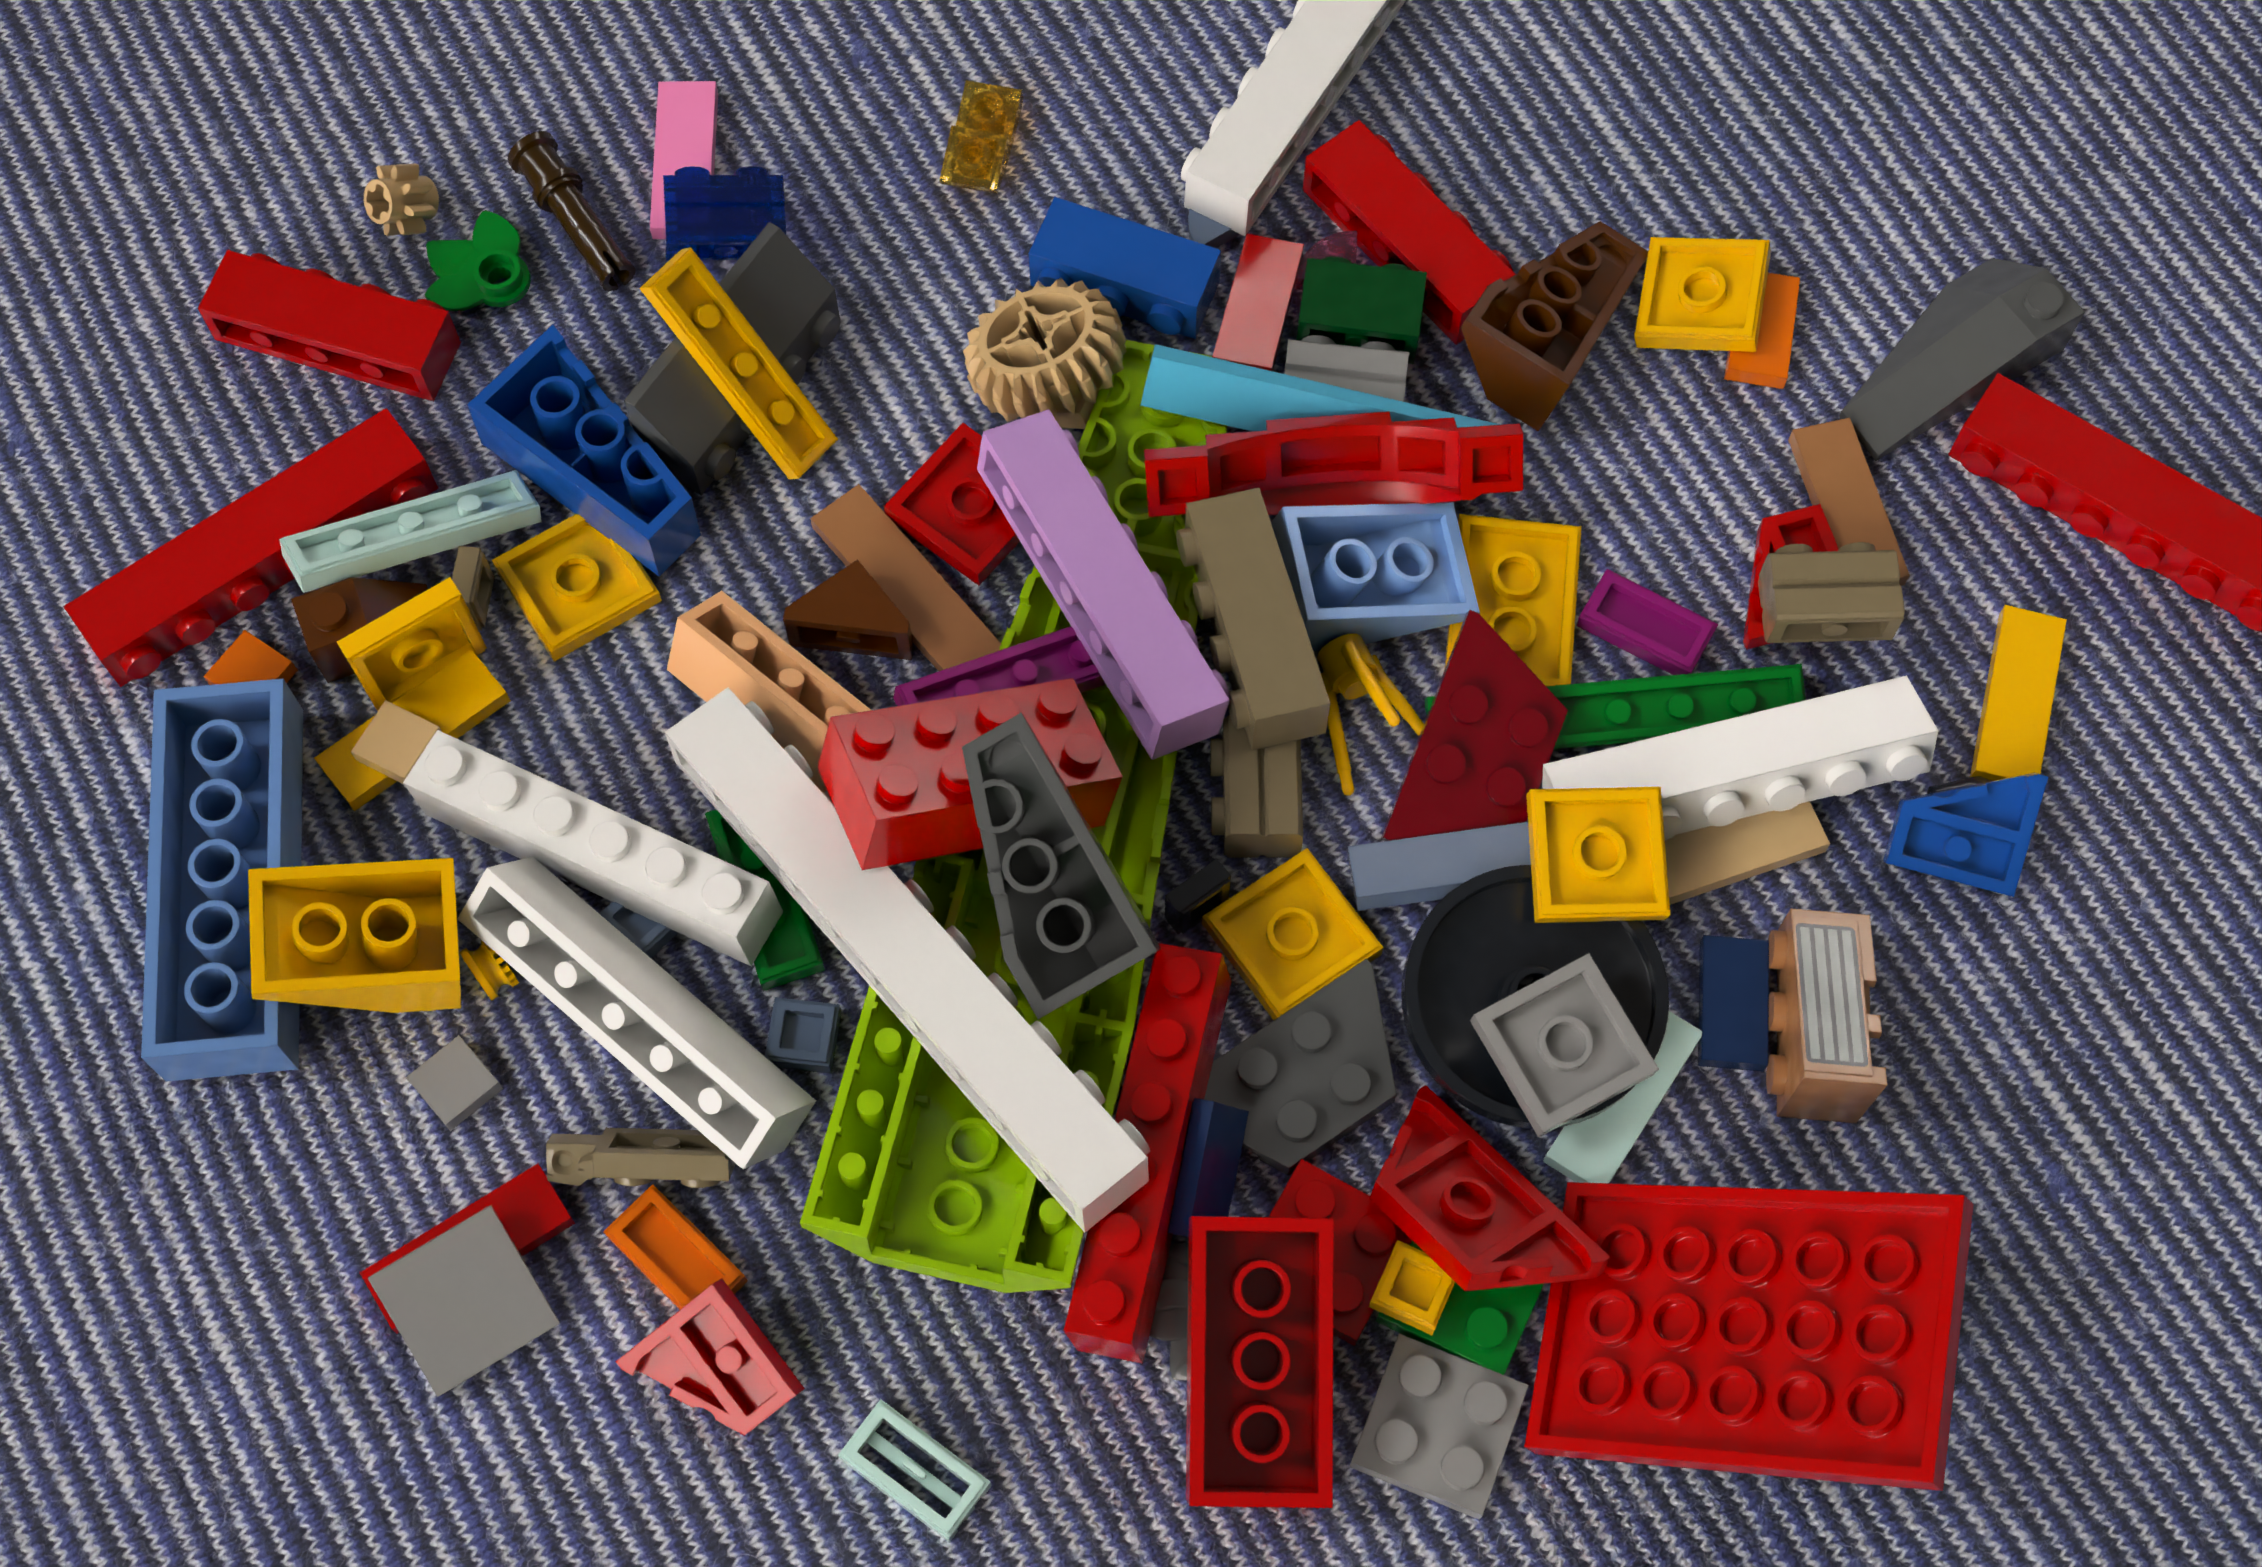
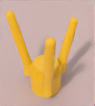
(1355, 673)

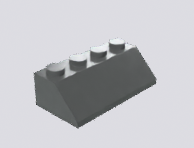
(680, 406)

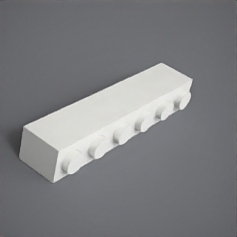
(1281, 107)
(1768, 757)
(595, 847)
(636, 1011)

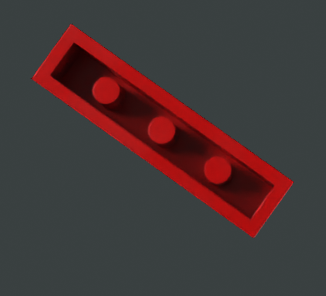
(1403, 223)
(330, 324)

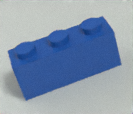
(1133, 266)

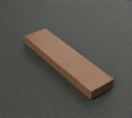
(937, 616)

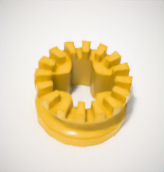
(488, 969)

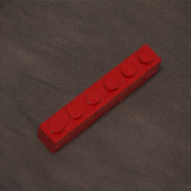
(2117, 496)
(236, 554)
(1165, 1072)

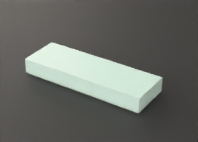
(1599, 1145)

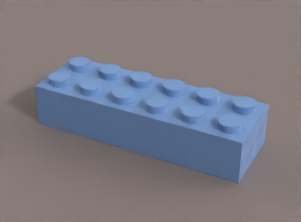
(218, 806)

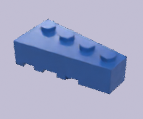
(581, 450)

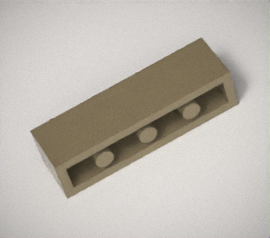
(1254, 619)

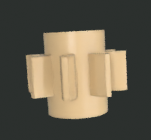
(401, 199)

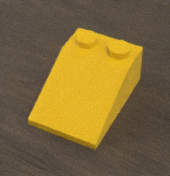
(356, 935)

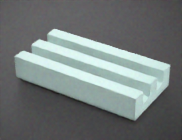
(961, 1506)

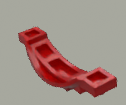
(1340, 463)

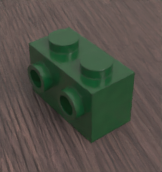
(1362, 303)

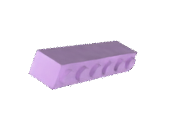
(1103, 584)

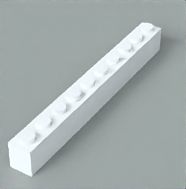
(913, 963)

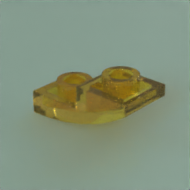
(982, 137)

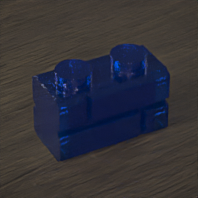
(720, 212)

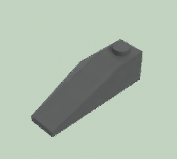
(1979, 325)
(1053, 887)

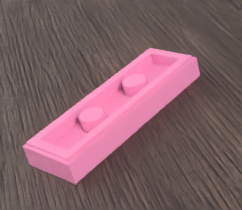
(682, 136)

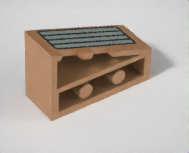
(1823, 1017)

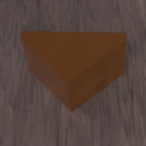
(849, 617)

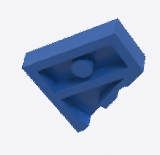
(1969, 832)

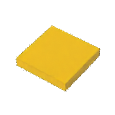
(1703, 294)
(575, 584)
(411, 642)
(1597, 854)
(1291, 933)

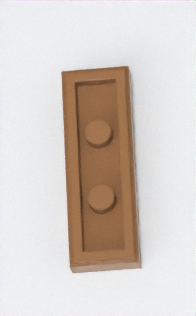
(1843, 485)

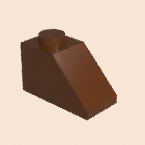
(342, 609)

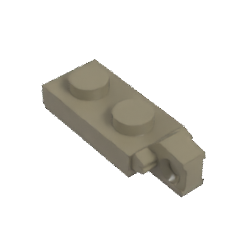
(637, 1157)

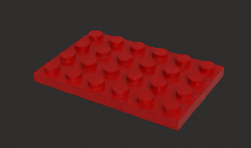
(1758, 1333)

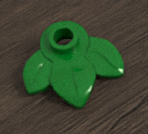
(471, 267)

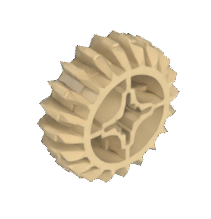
(1045, 350)

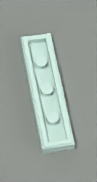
(409, 530)

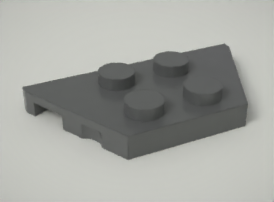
(1310, 1072)

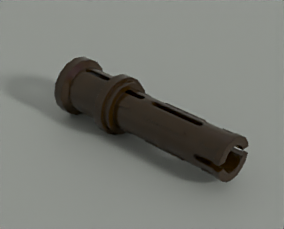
(560, 192)

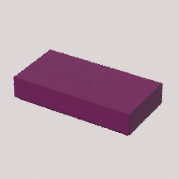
(1646, 624)

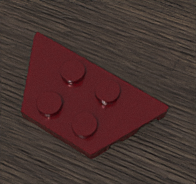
(1479, 741)

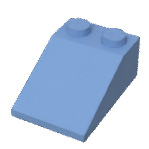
(1375, 568)

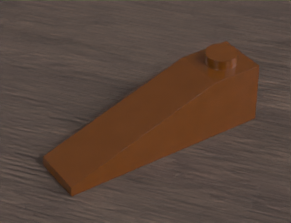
(1544, 321)

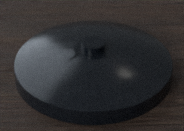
(1486, 947)

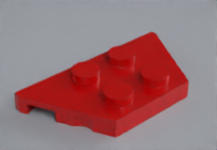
(1476, 1208)

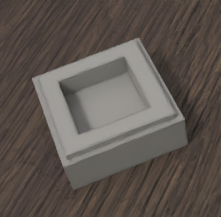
(454, 1083)

